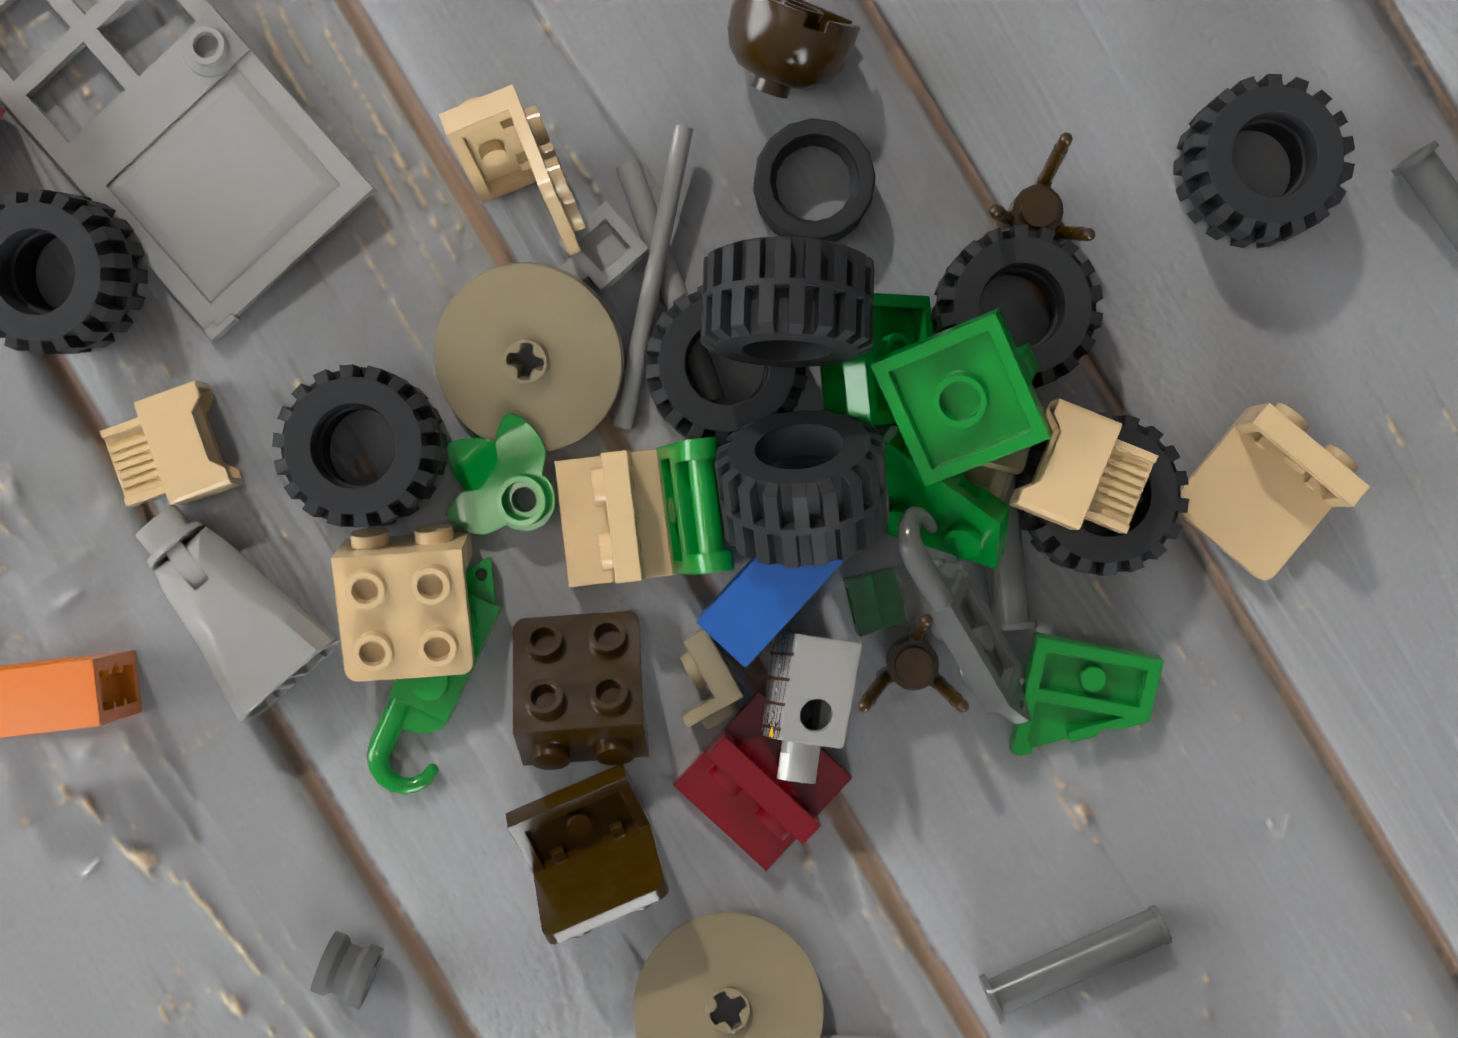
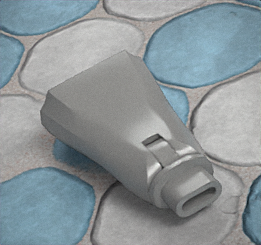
(236, 616)

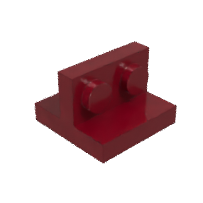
(740, 790)

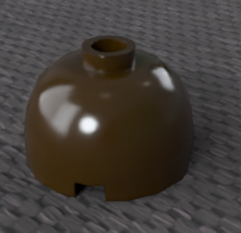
(789, 43)

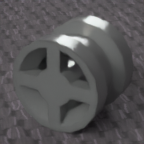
(347, 969)

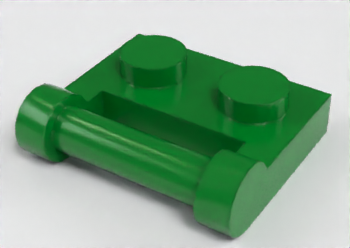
(693, 507)

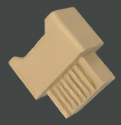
(170, 449)
(1085, 472)

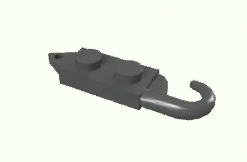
(964, 623)

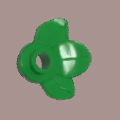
(495, 473)

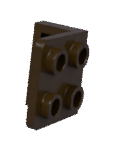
(578, 690)
(589, 854)

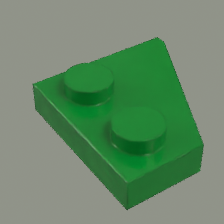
(968, 517)
(1082, 689)

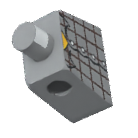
(816, 673)

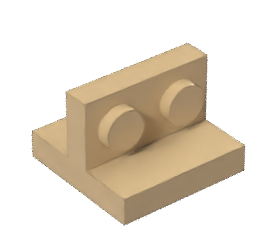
(613, 518)

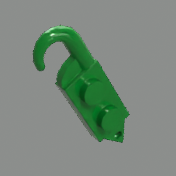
(429, 702)

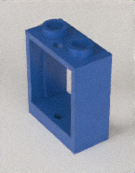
(760, 605)

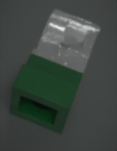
(887, 597)

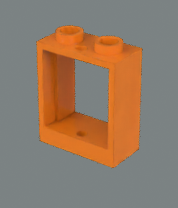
(68, 693)

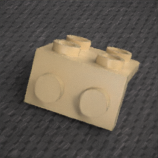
(510, 149)
(1268, 488)
(404, 603)

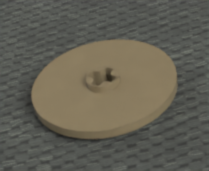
(567, 329)
(732, 956)

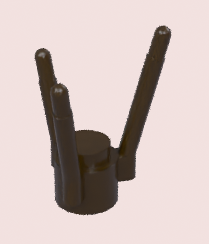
(1040, 204)
(913, 667)

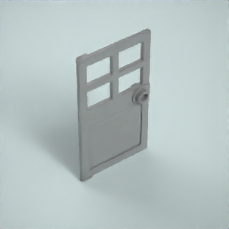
(197, 158)

